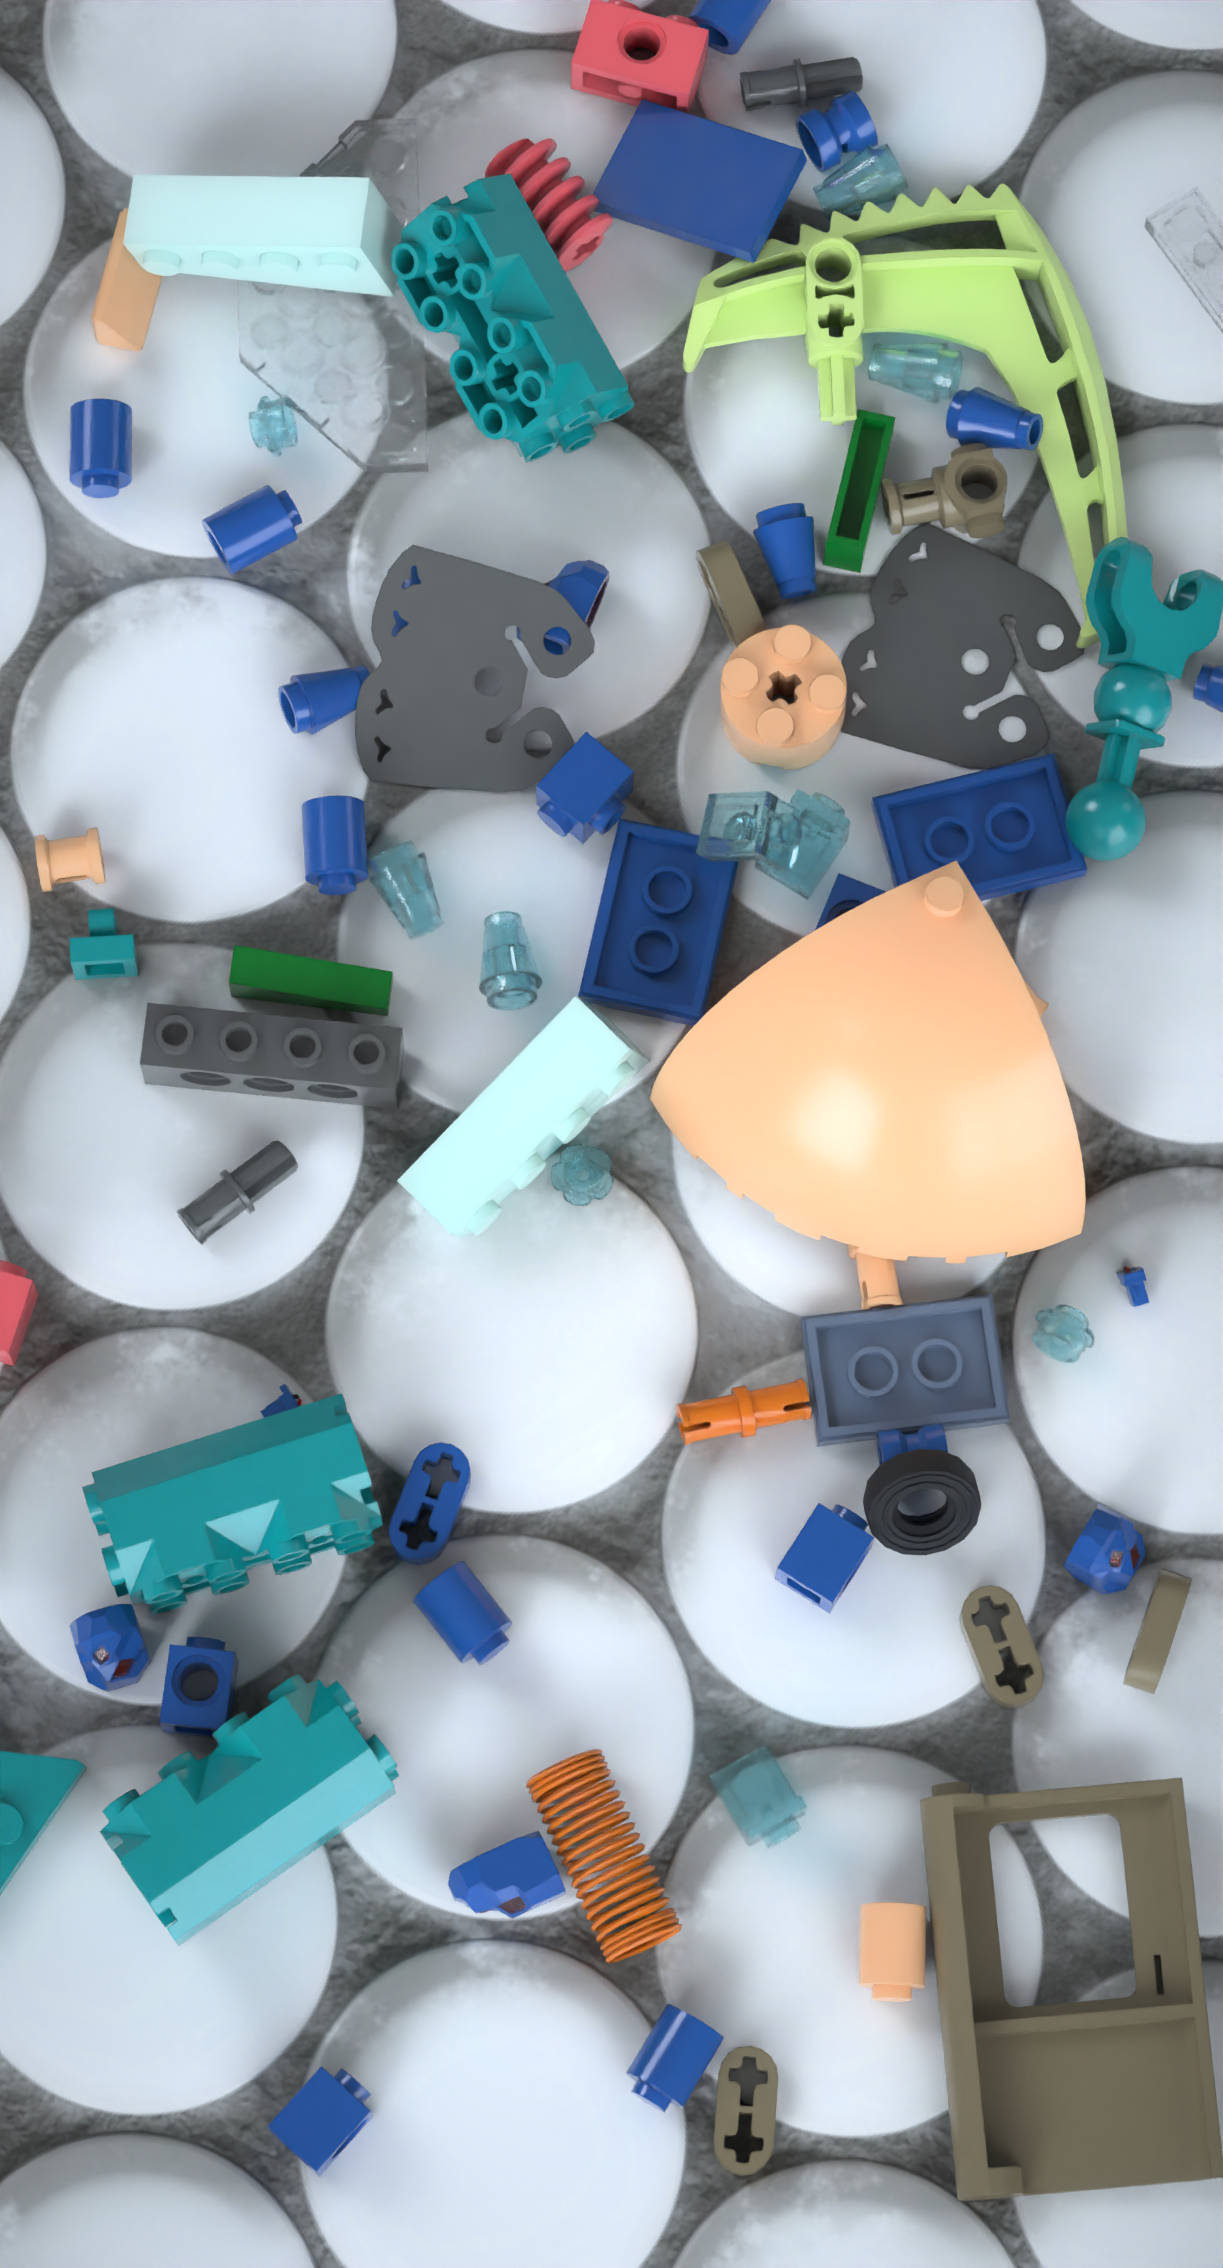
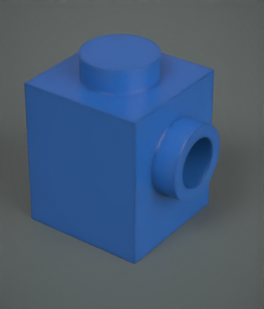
(584, 790)

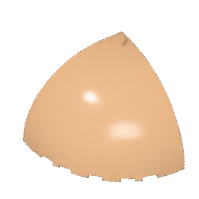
(887, 1086)

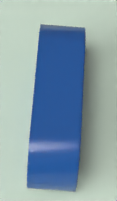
(415, 1498)

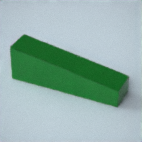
(858, 491)
(309, 982)

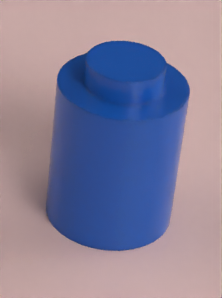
(728, 21)
(100, 446)
(252, 528)
(334, 843)
(464, 1614)
(673, 2058)

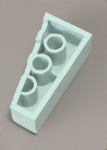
(265, 230)
(523, 1118)

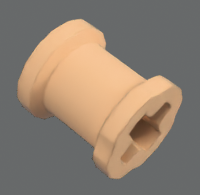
(69, 859)

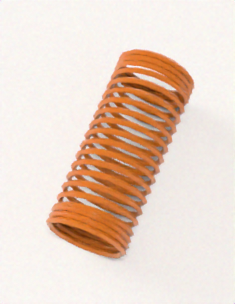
(573, 1776)

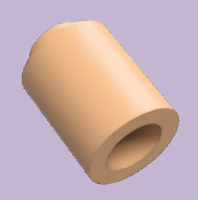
(892, 1949)

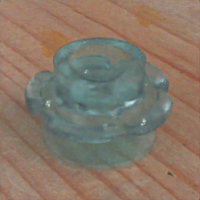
(273, 425)
(579, 1158)
(1062, 1333)

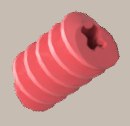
(553, 201)

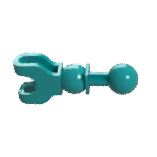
(1143, 648)

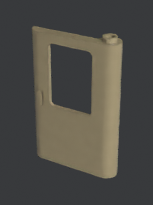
(1083, 2086)

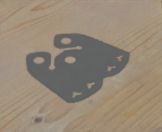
(919, 645)
(431, 669)

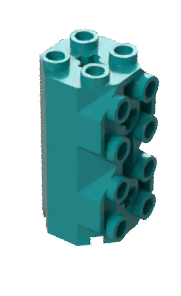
(526, 343)
(233, 1503)
(250, 1806)

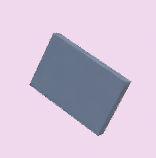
(904, 1369)

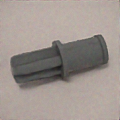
(800, 83)
(238, 1191)

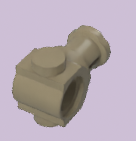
(943, 495)

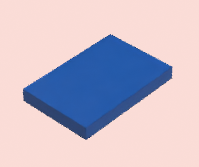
(698, 180)
(995, 822)
(657, 925)

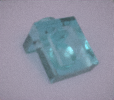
(751, 828)
(823, 837)
(759, 1798)

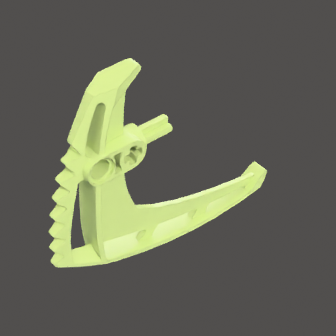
(944, 295)

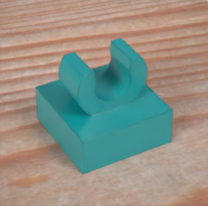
(104, 952)

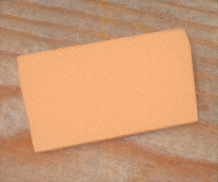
(124, 296)

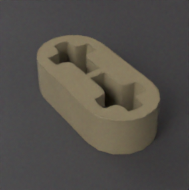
(729, 592)
(1157, 1631)
(987, 1653)
(761, 2112)

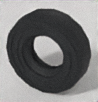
(915, 1472)

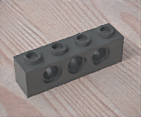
(272, 1055)

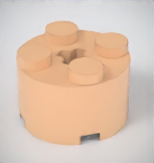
(786, 663)

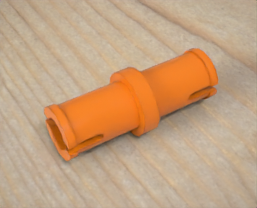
(743, 1411)

